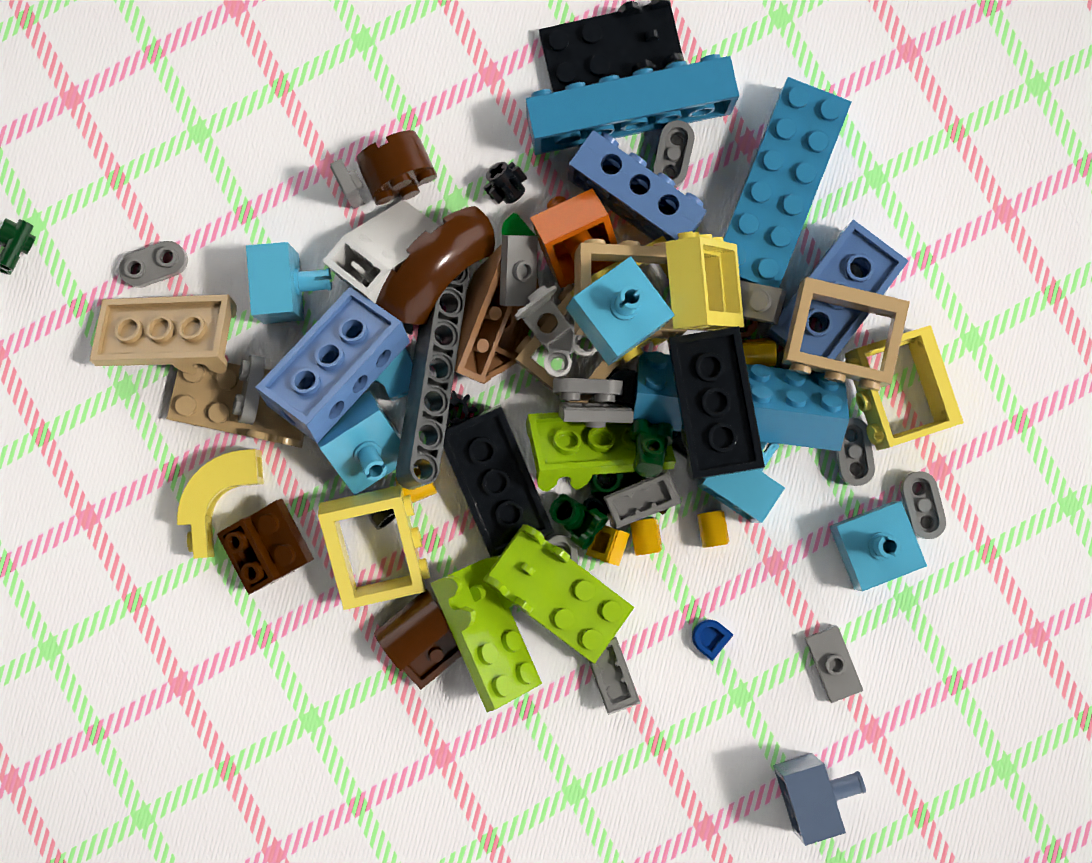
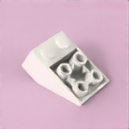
(376, 247)

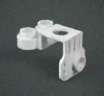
(558, 343)

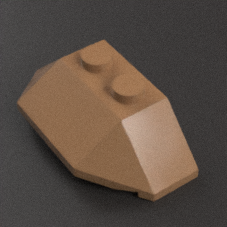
(487, 328)

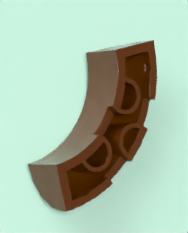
(435, 263)

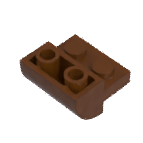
(265, 546)
(419, 640)

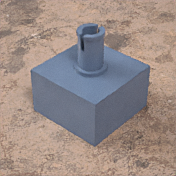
(813, 797)

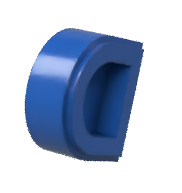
(710, 637)

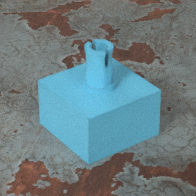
(278, 283)
(619, 310)
(362, 444)
(748, 492)
(878, 546)

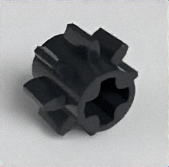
(505, 182)
(455, 401)

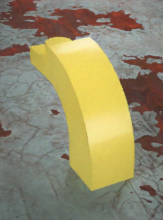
(206, 489)

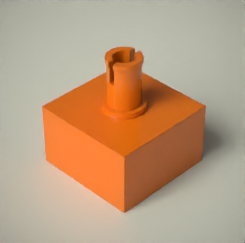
(566, 226)

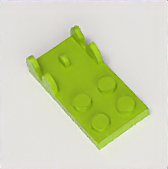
(580, 451)
(558, 593)
(486, 635)

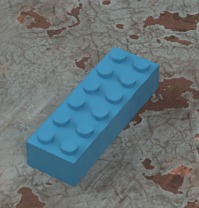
(632, 103)
(784, 180)
(786, 404)

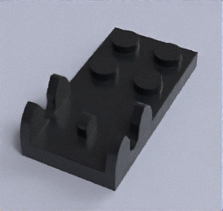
(611, 44)
(715, 403)
(494, 478)

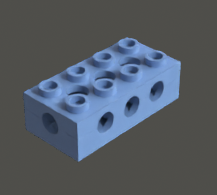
(616, 193)
(879, 269)
(333, 364)

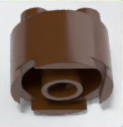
(396, 167)

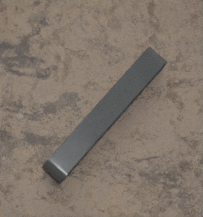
(435, 389)

